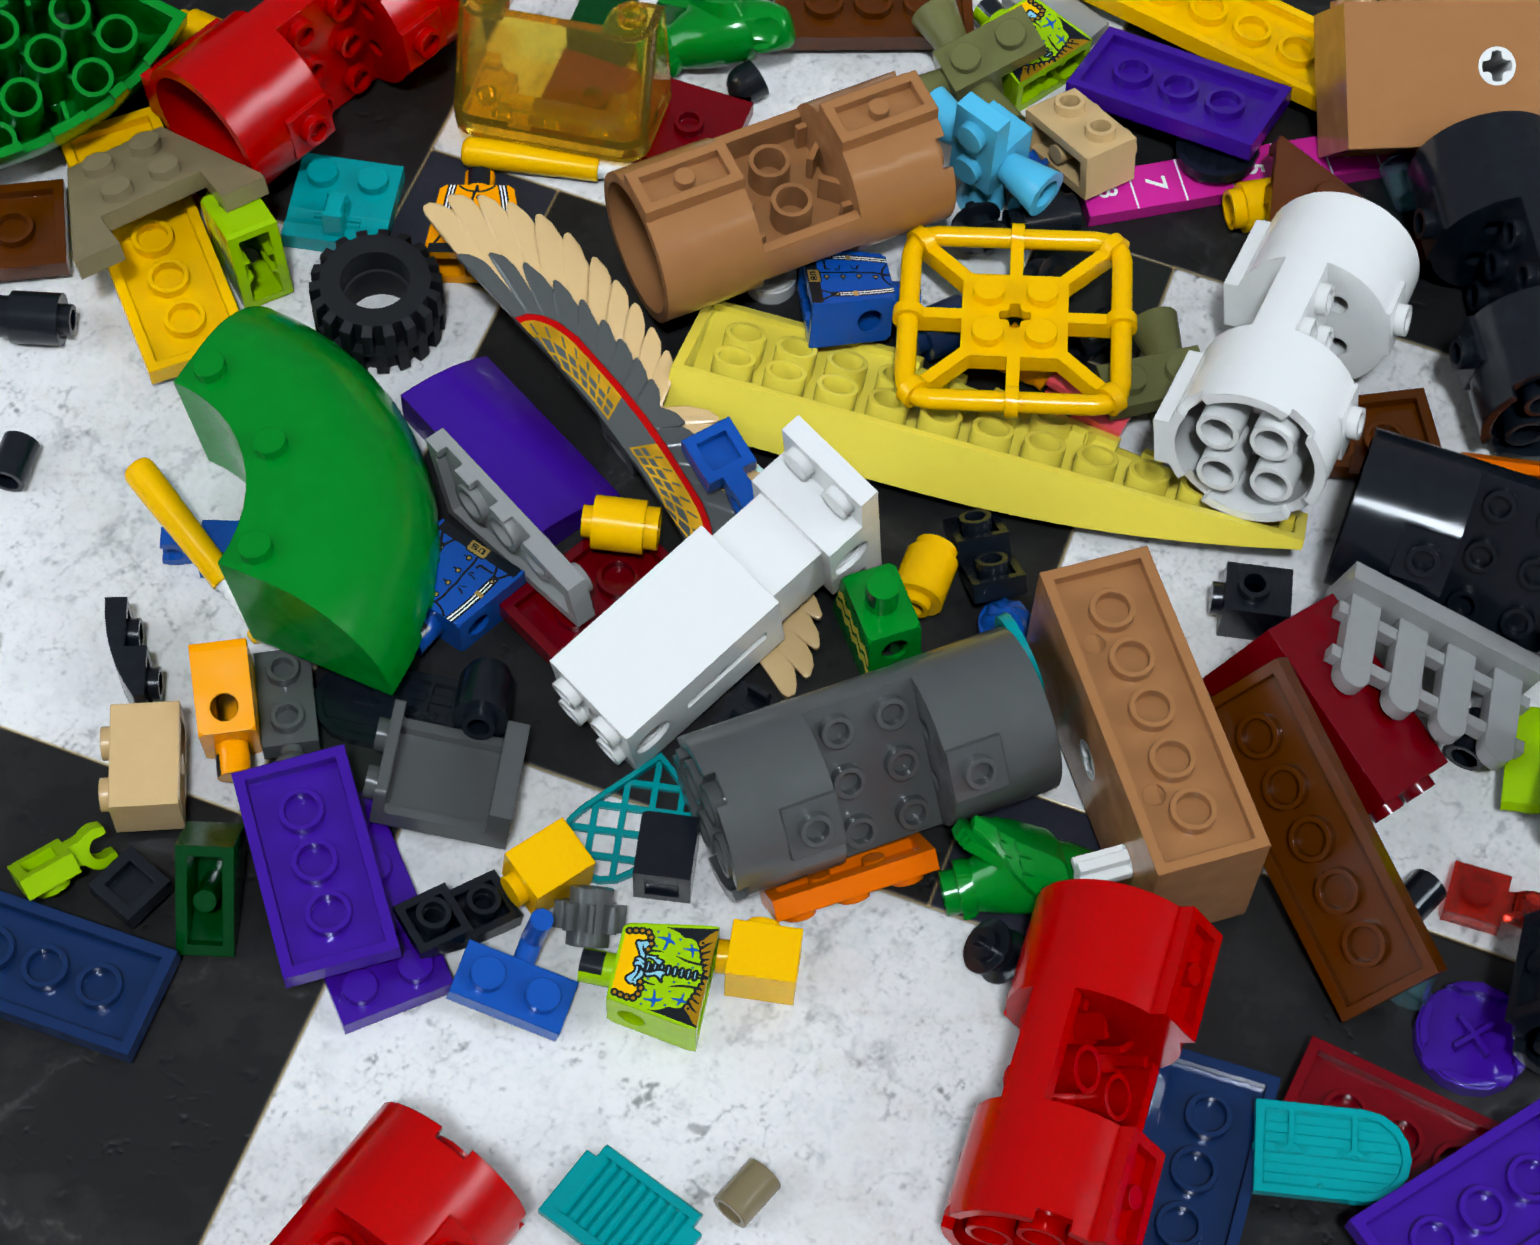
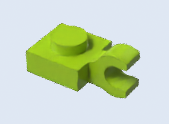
(52, 866)

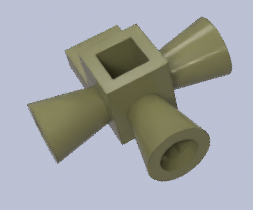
(977, 58)
(1154, 372)

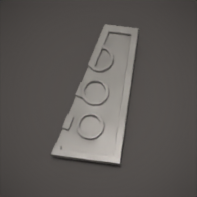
(506, 530)

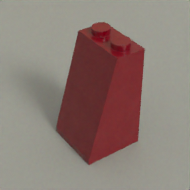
(1377, 752)

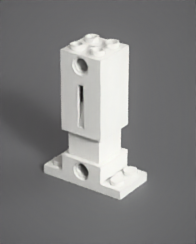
(719, 601)

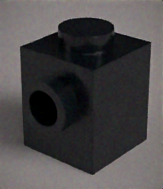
(1250, 599)

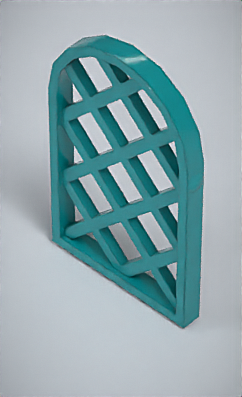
(598, 802)

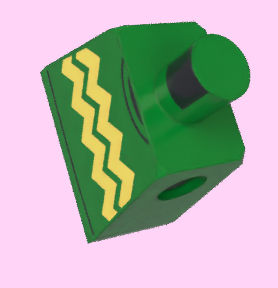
(874, 613)

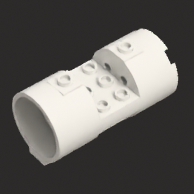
(1276, 395)

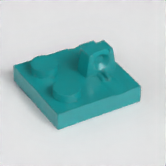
(340, 198)

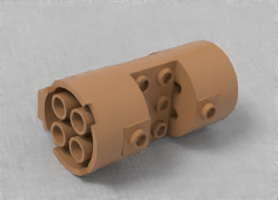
(780, 194)

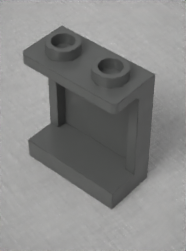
(444, 781)

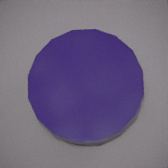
(1466, 1041)

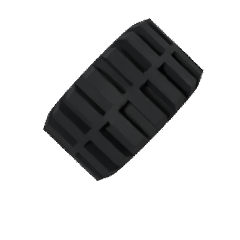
(375, 267)

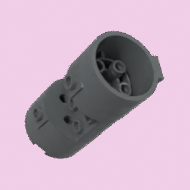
(869, 761)

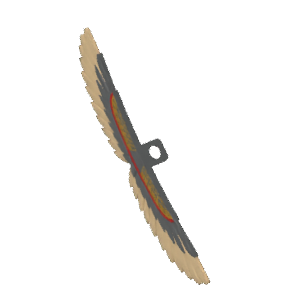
(613, 365)

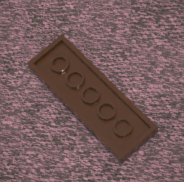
(1324, 846)

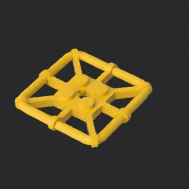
(1042, 334)

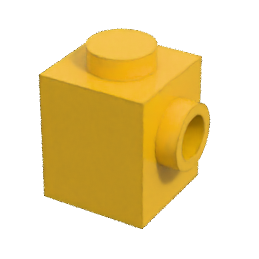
(546, 867)
(760, 960)

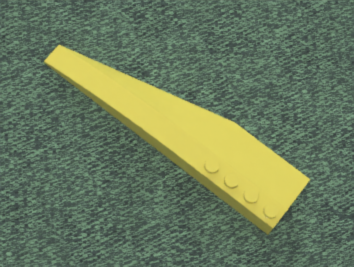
(1026, 466)

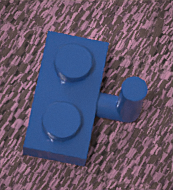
(513, 985)

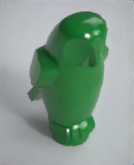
(724, 32)
(1006, 867)

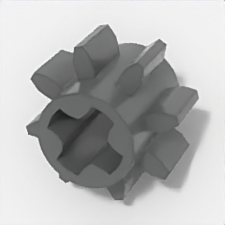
(589, 916)

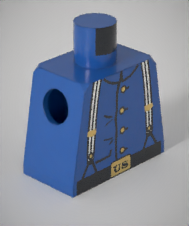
(847, 299)
(468, 590)

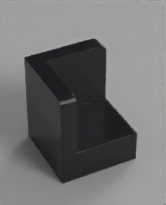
(666, 857)

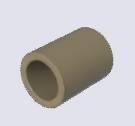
(747, 1193)

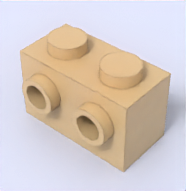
(1082, 143)
(145, 766)

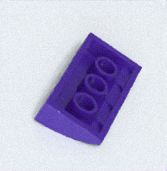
(509, 443)

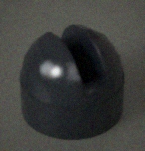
(746, 82)

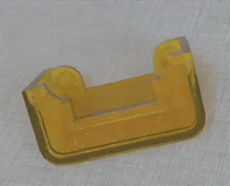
(563, 79)

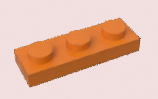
(894, 864)

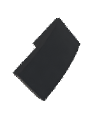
(985, 556)
(131, 658)
(446, 919)

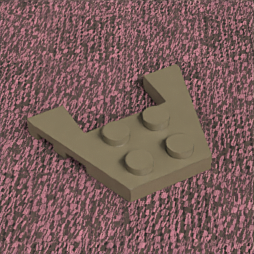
(142, 178)

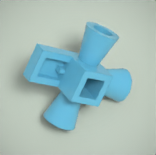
(993, 152)

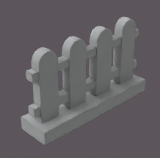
(1432, 636)

